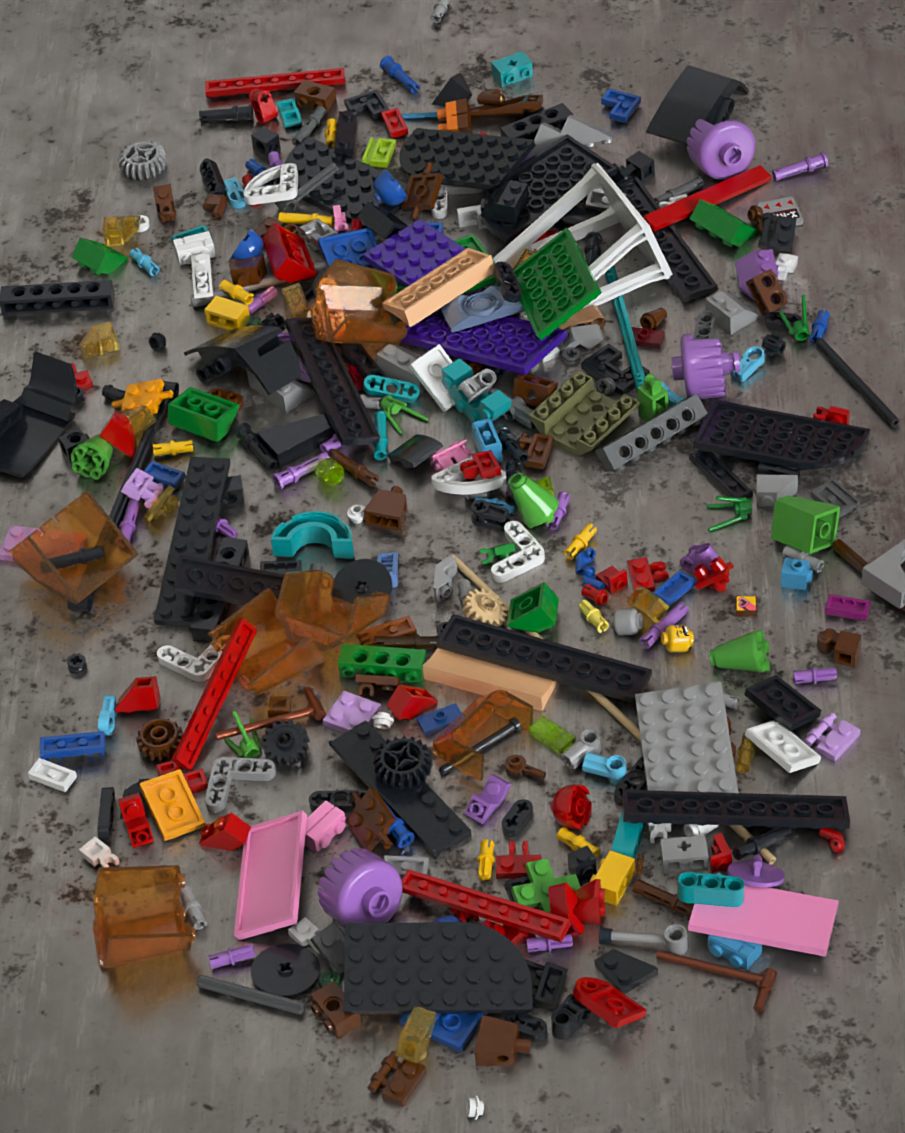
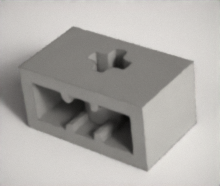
(684, 854)

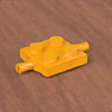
(144, 394)

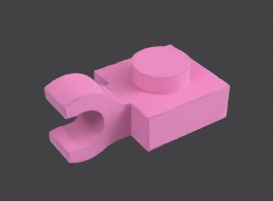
(340, 220)

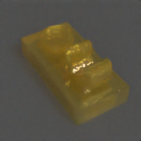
(164, 499)

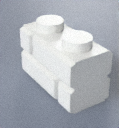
(193, 245)

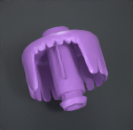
(721, 148)
(704, 366)
(360, 888)

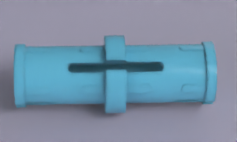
(144, 261)

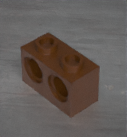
(762, 294)

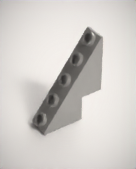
(576, 128)

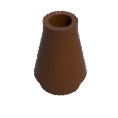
(653, 318)

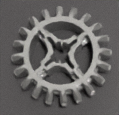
(142, 160)

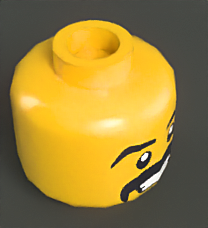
(677, 638)

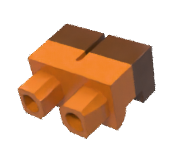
(457, 116)

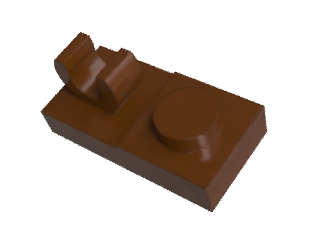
(387, 683)

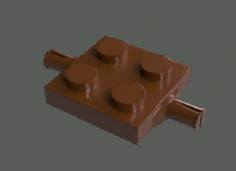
(422, 191)
(370, 820)

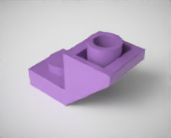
(486, 804)

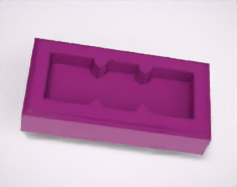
(847, 607)

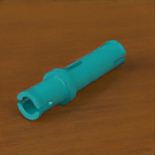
(380, 425)

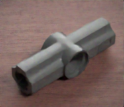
(518, 411)

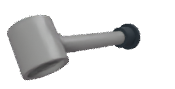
(674, 938)

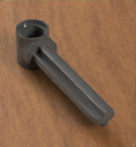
(291, 205)

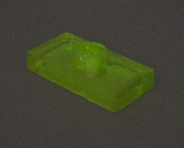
(552, 734)

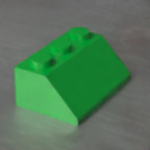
(722, 224)
(202, 414)

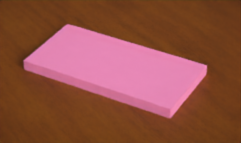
(271, 876)
(771, 919)

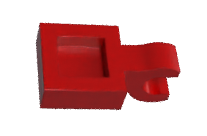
(833, 414)

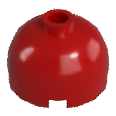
(571, 806)

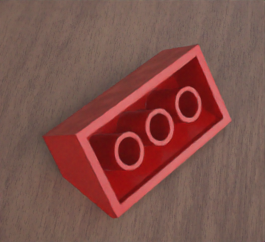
(288, 255)

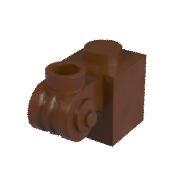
(164, 202)
(845, 646)

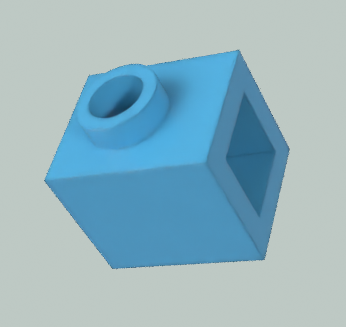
(796, 574)

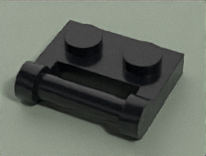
(783, 234)

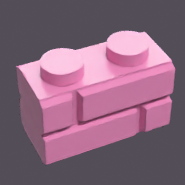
(323, 826)

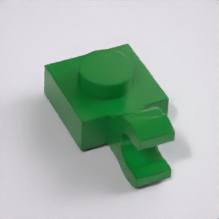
(502, 550)

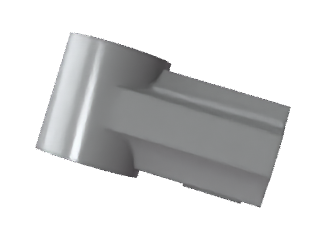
(588, 743)

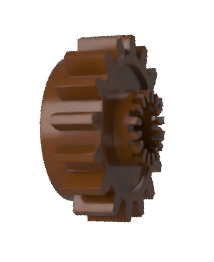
(159, 738)

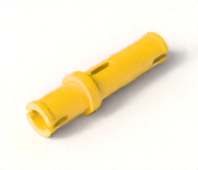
(302, 219)

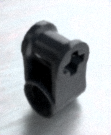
(568, 1017)

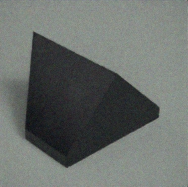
(454, 90)

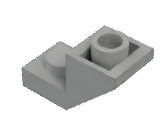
(585, 335)
(443, 577)

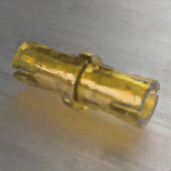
(745, 755)

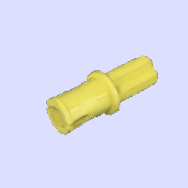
(593, 616)

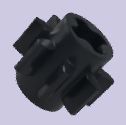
(275, 321)
(773, 344)

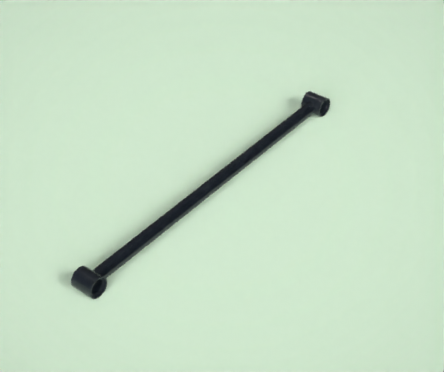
(137, 462)

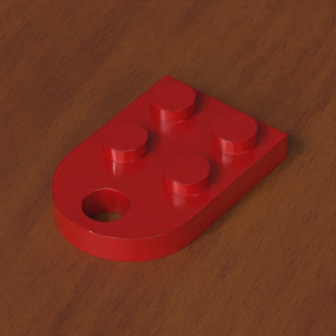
(607, 1002)

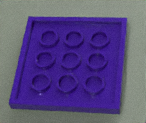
(412, 252)

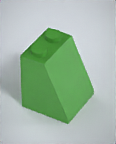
(805, 523)

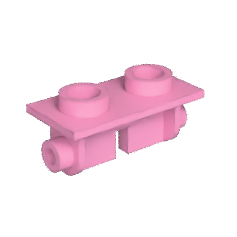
(456, 451)

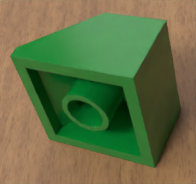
(97, 256)
(534, 609)

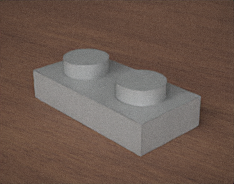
(403, 863)

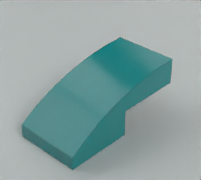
(289, 113)

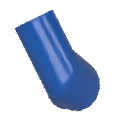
(583, 559)
(589, 577)

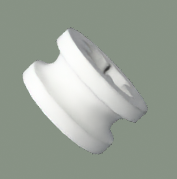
(145, 223)

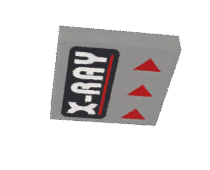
(782, 207)

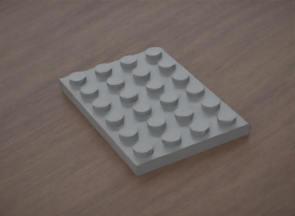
(686, 739)

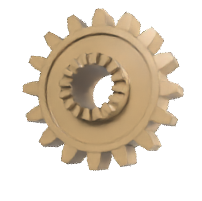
(484, 607)

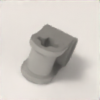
(475, 386)

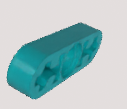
(388, 381)

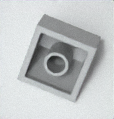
(730, 312)

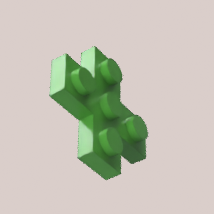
(541, 878)

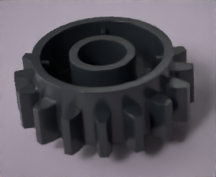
(281, 733)

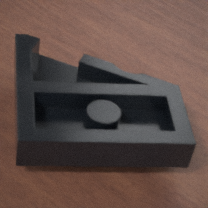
(624, 970)

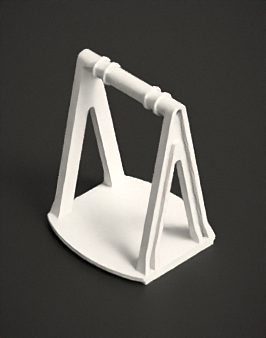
(621, 211)

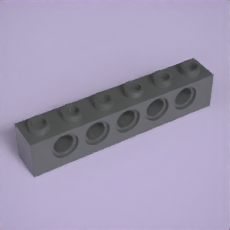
(609, 453)

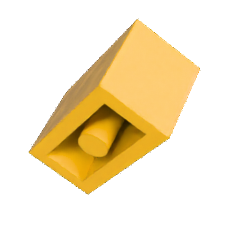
(226, 313)
(615, 875)

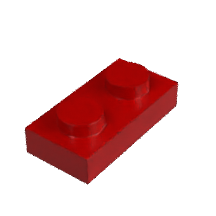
(394, 122)

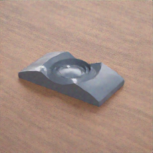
(478, 309)

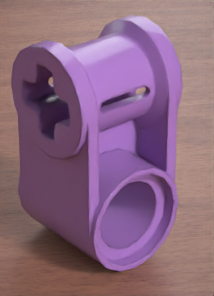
(697, 555)

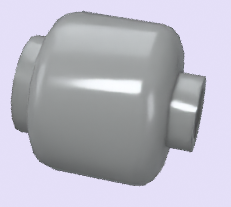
(626, 621)

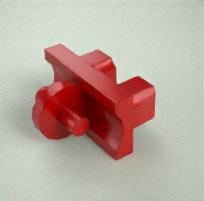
(713, 578)

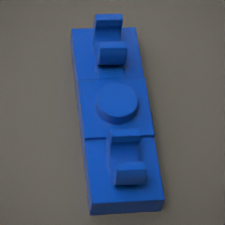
(72, 745)

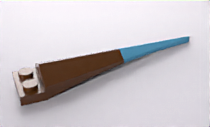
(510, 109)

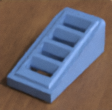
(391, 565)

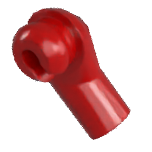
(835, 838)

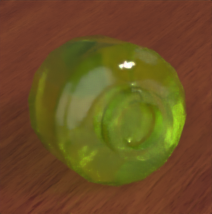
(329, 472)

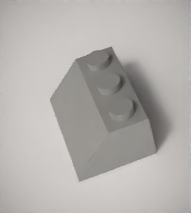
(395, 364)
(285, 398)

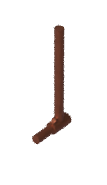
(314, 710)
(764, 980)

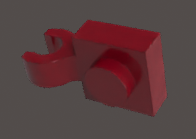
(356, 377)

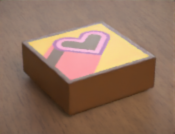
(746, 605)

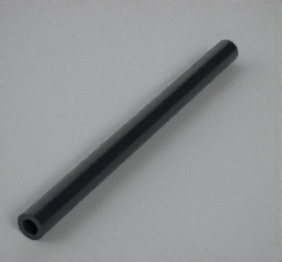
(876, 402)

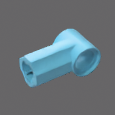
(613, 767)

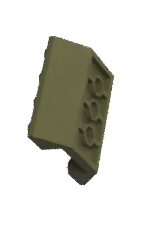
(572, 410)

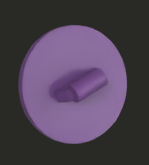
(756, 872)

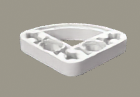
(286, 190)
(450, 481)

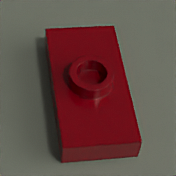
(648, 337)

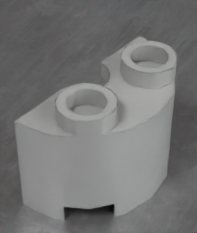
(315, 230)

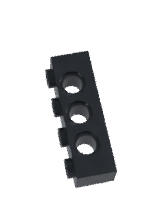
(529, 126)

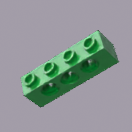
(382, 661)

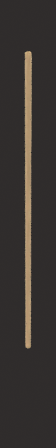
(610, 707)

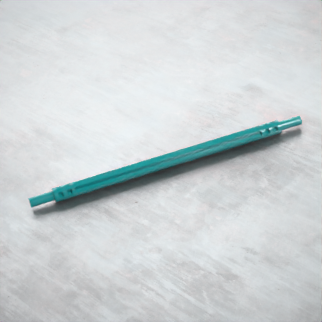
(626, 331)

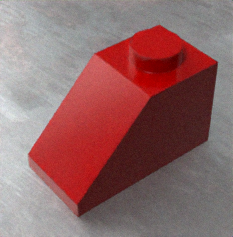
(120, 433)
(410, 702)

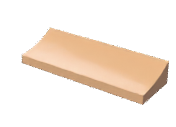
(440, 286)
(484, 677)

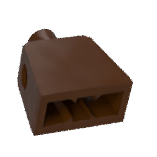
(246, 272)
(387, 509)
(499, 1042)

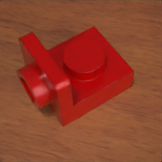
(613, 579)
(721, 854)

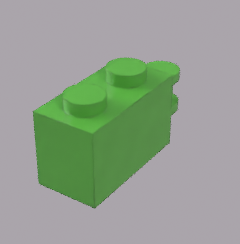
(652, 398)

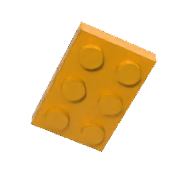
(172, 805)

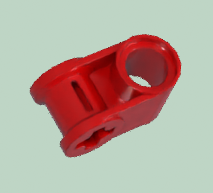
(263, 106)

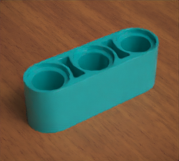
(627, 838)
(710, 889)

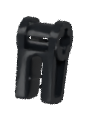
(490, 517)

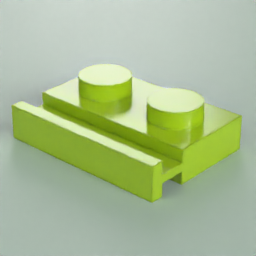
(379, 152)

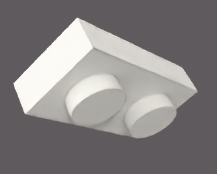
(52, 775)

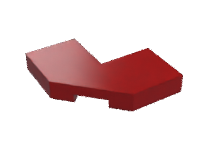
(196, 779)

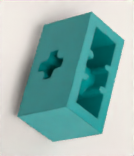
(512, 69)

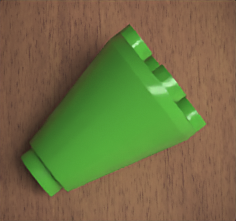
(92, 457)
(532, 500)
(743, 653)

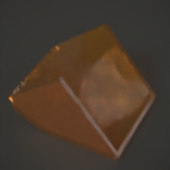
(78, 526)

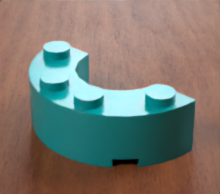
(485, 406)
(313, 528)

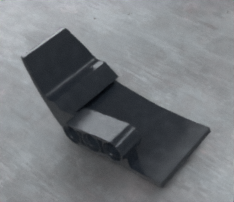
(694, 97)
(251, 348)
(38, 416)

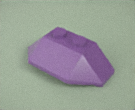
(753, 265)

